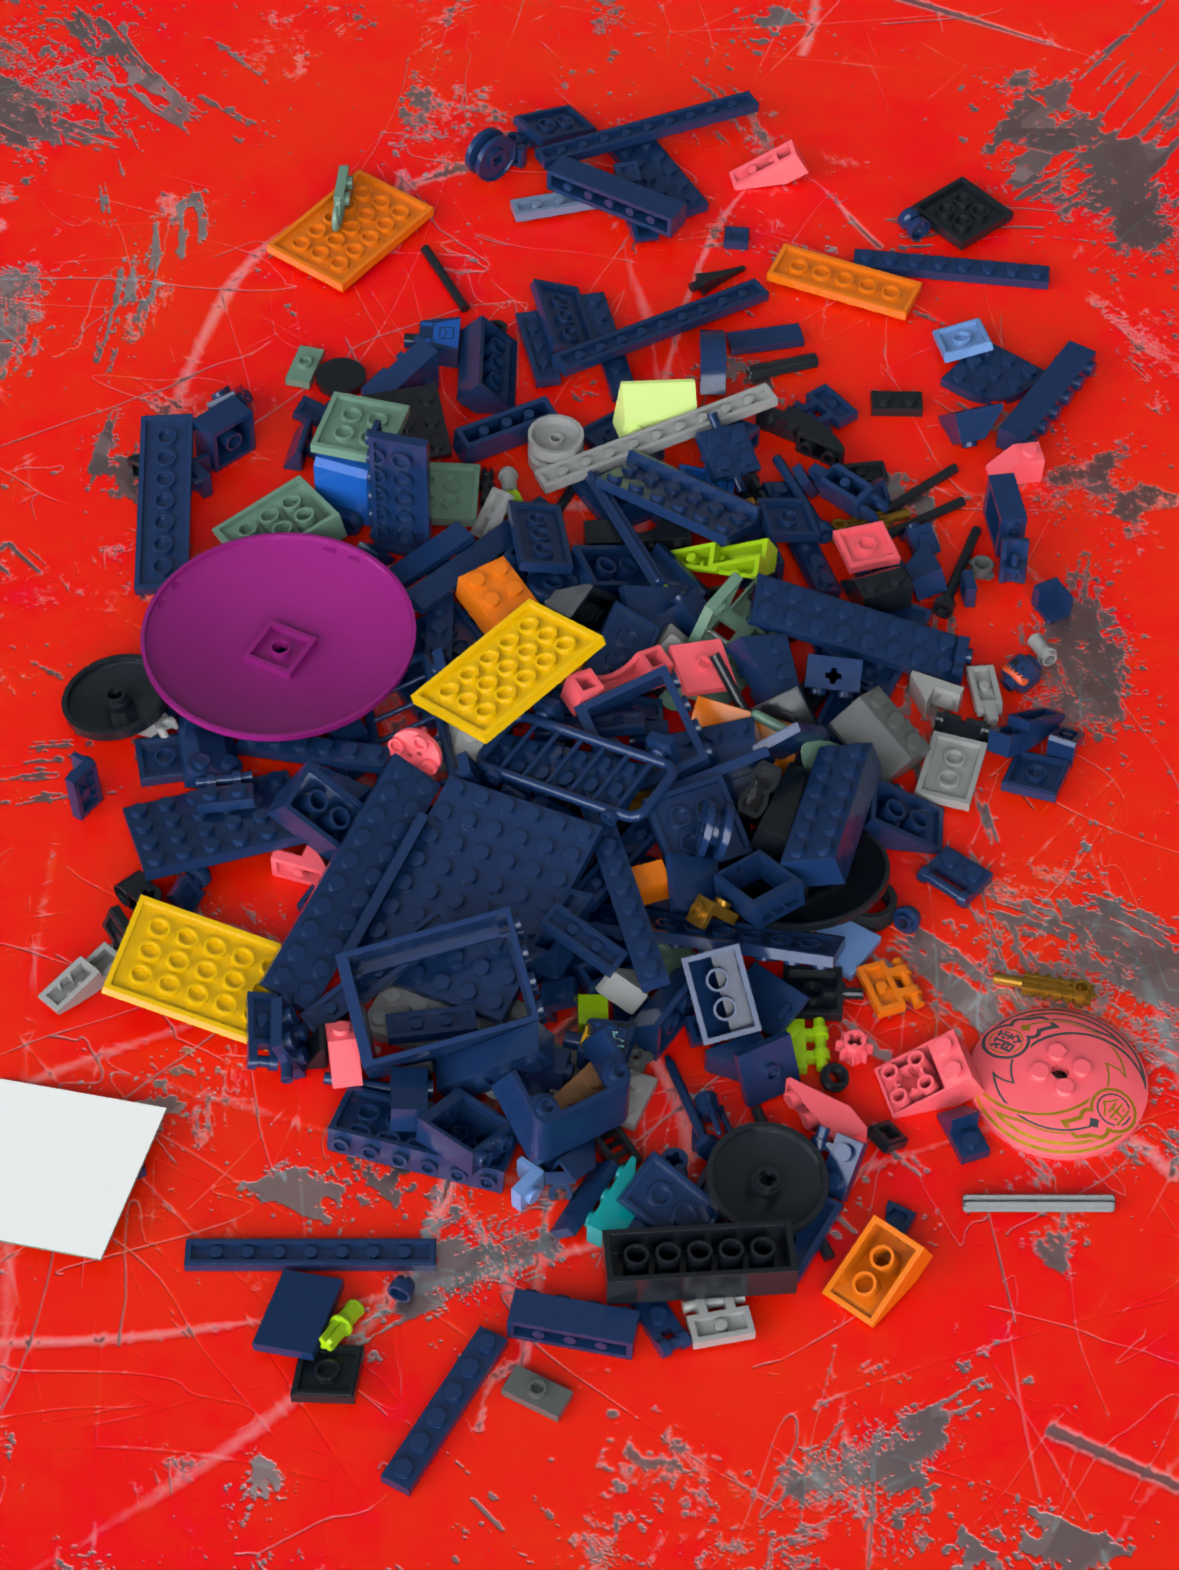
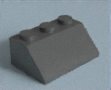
(879, 721)

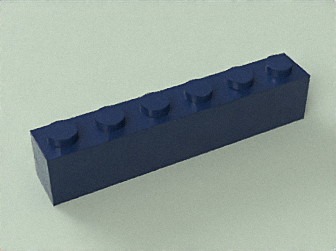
(616, 196)
(1048, 396)

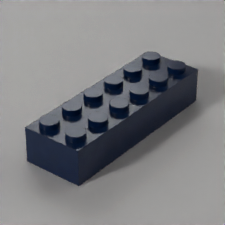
(832, 814)

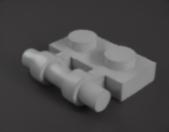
(719, 1326)

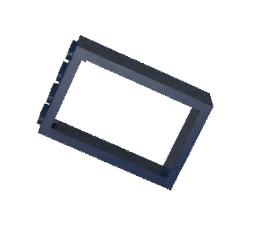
(423, 945)

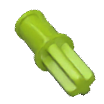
(341, 1325)

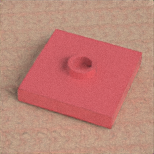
(866, 547)
(695, 667)

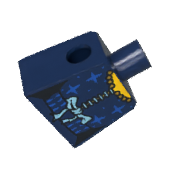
(622, 1032)

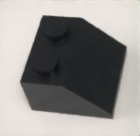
(881, 589)

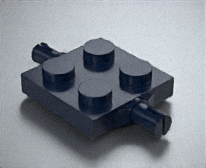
(727, 452)
(288, 1038)

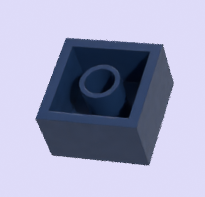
(225, 433)

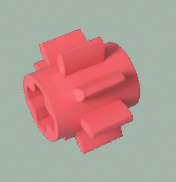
(854, 1047)

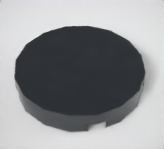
(341, 376)

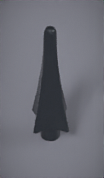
(709, 280)

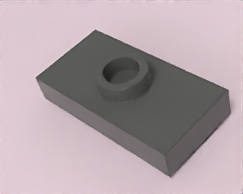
(537, 1393)

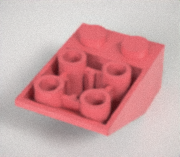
(929, 1077)

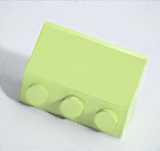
(652, 402)

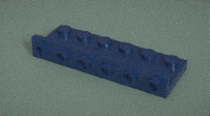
(398, 490)
(681, 498)
(363, 1131)

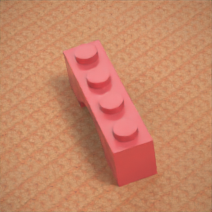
(586, 685)

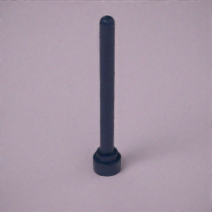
(824, 527)

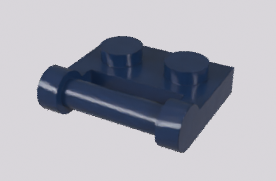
(957, 870)

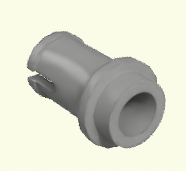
(508, 478)
(1045, 654)

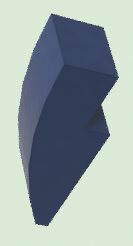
(1023, 731)

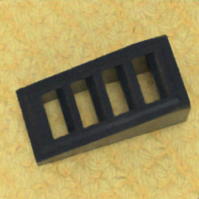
(620, 1139)

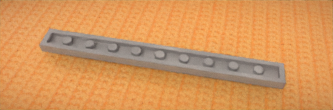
(654, 438)

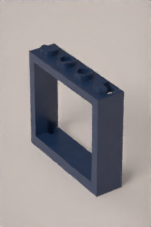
(636, 688)

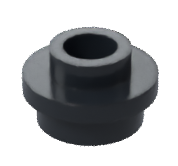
(839, 1072)

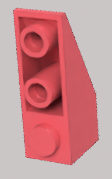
(822, 1109)

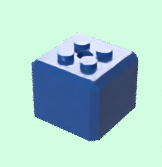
(343, 483)

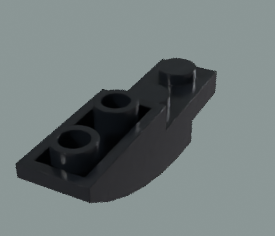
(809, 434)

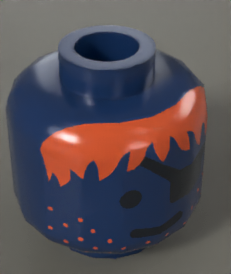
(1021, 673)

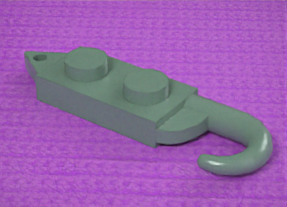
(342, 196)

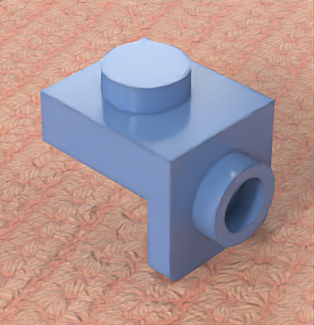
(530, 1185)

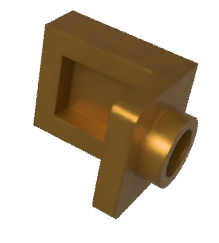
(704, 908)

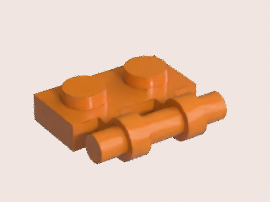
(882, 991)

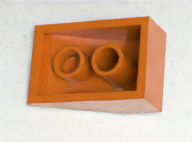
(877, 1272)

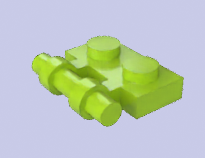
(800, 1036)

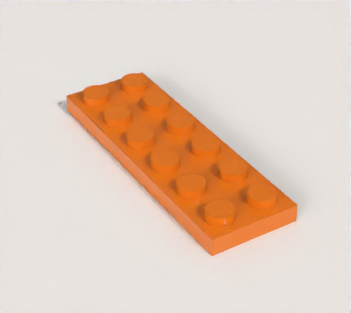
(844, 281)

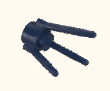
(710, 1111)

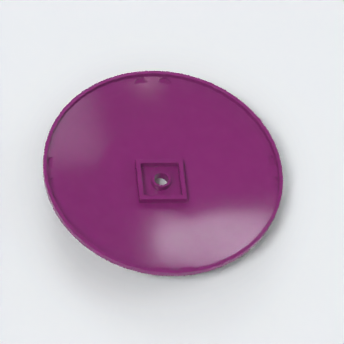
(229, 608)

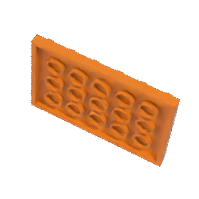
(370, 229)

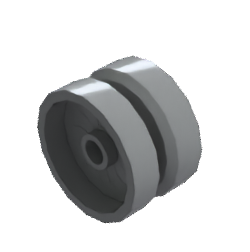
(553, 439)

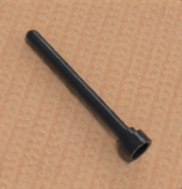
(945, 604)

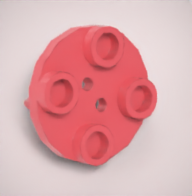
(417, 748)

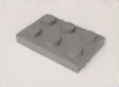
(951, 770)

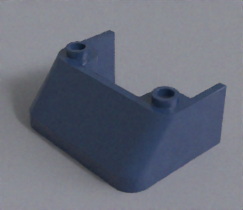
(549, 1131)

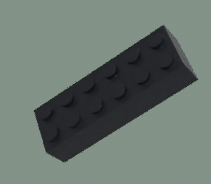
(699, 1261)

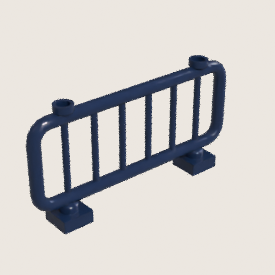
(550, 716)
(467, 768)

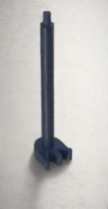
(705, 1141)

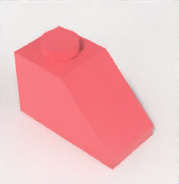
(1021, 459)
(343, 1055)

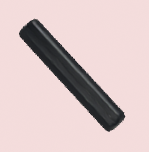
(781, 366)

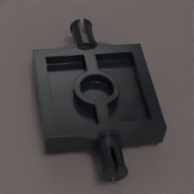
(824, 990)

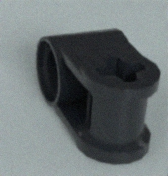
(133, 886)

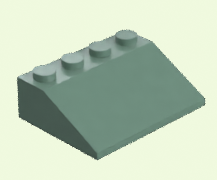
(286, 509)

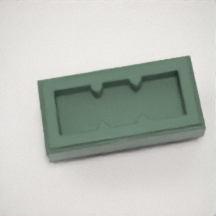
(304, 367)

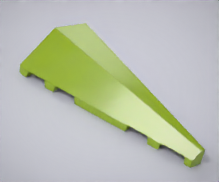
(743, 558)

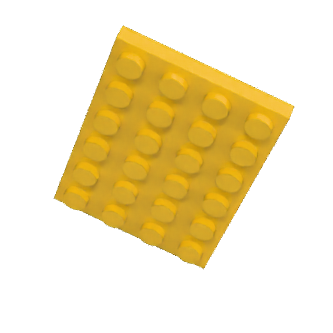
(507, 670)
(189, 967)

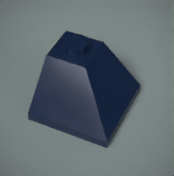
(970, 424)

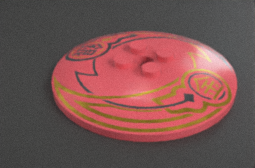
(1054, 1116)

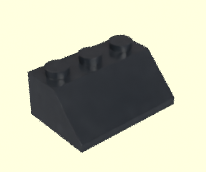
(582, 604)

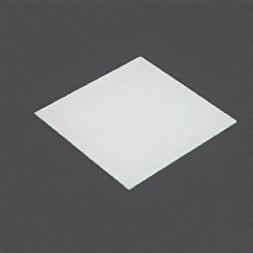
(68, 1165)

